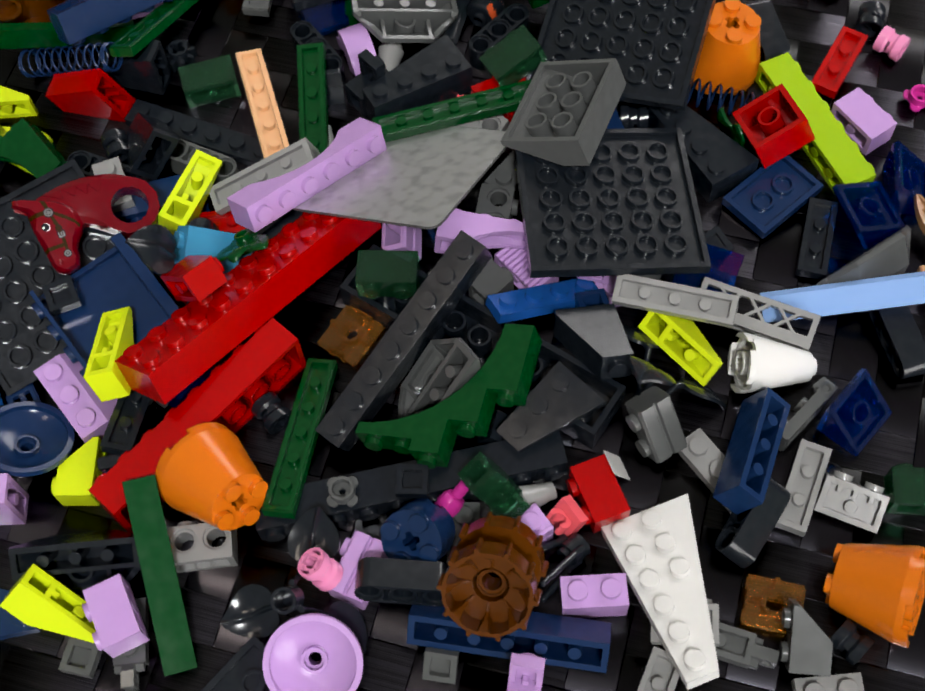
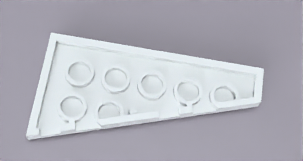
(666, 576)

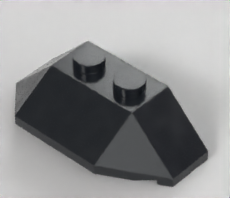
(78, 558)

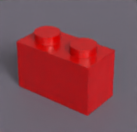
(195, 278)
(597, 492)

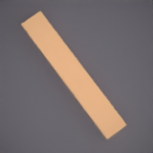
(261, 102)

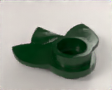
(732, 130)
(243, 243)

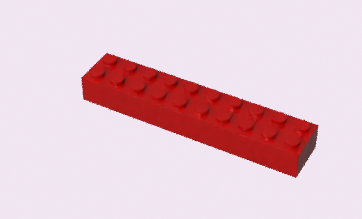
(255, 292)

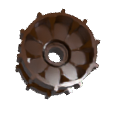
(487, 603)

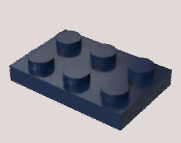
(772, 195)

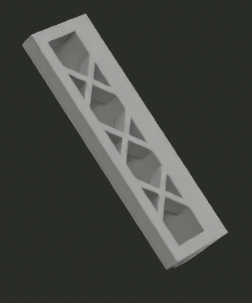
(268, 168)
(676, 300)
(759, 327)

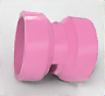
(891, 43)
(320, 569)

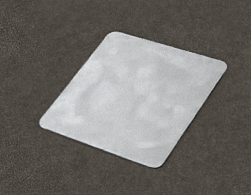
(413, 180)

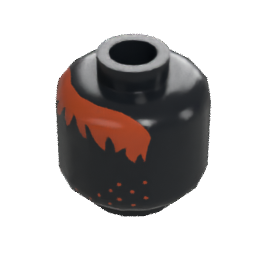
(483, 11)

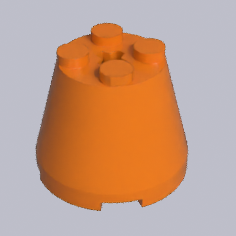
(730, 48)
(212, 478)
(879, 587)

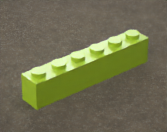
(832, 150)

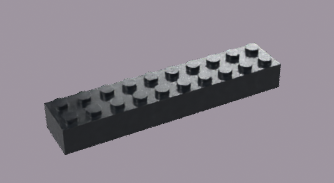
(481, 333)

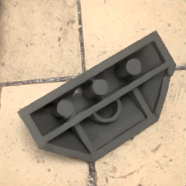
(405, 19)
(882, 260)
(437, 375)

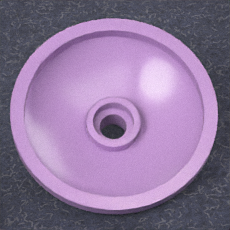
(288, 659)

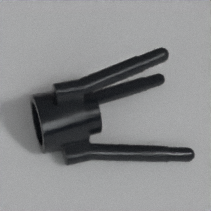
(571, 553)

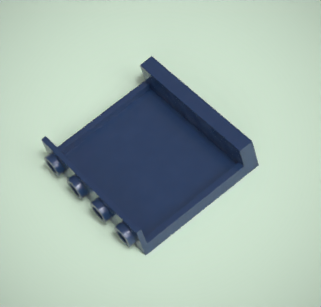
(104, 285)

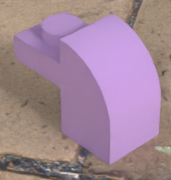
(354, 41)
(526, 672)

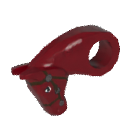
(66, 210)

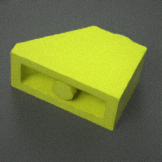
(77, 475)

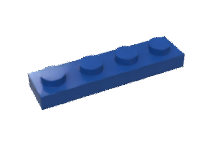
(536, 300)

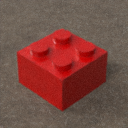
(774, 125)

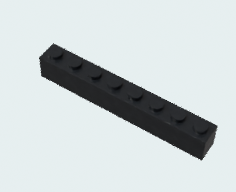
(404, 340)

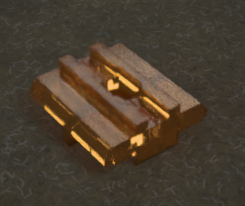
(336, 340)
(764, 589)

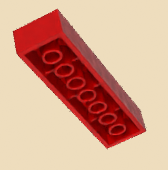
(225, 397)

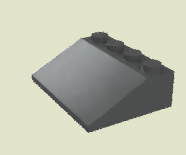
(566, 110)

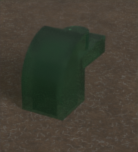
(494, 487)

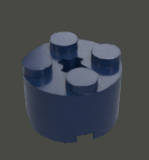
(418, 532)

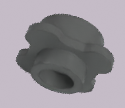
(338, 483)

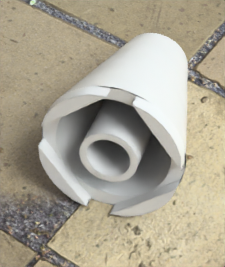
(767, 363)

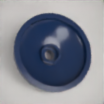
(33, 438)

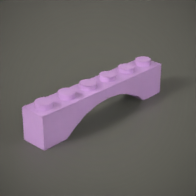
(270, 199)
(490, 232)

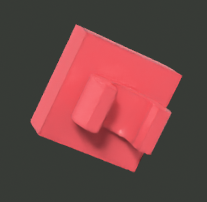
(567, 516)

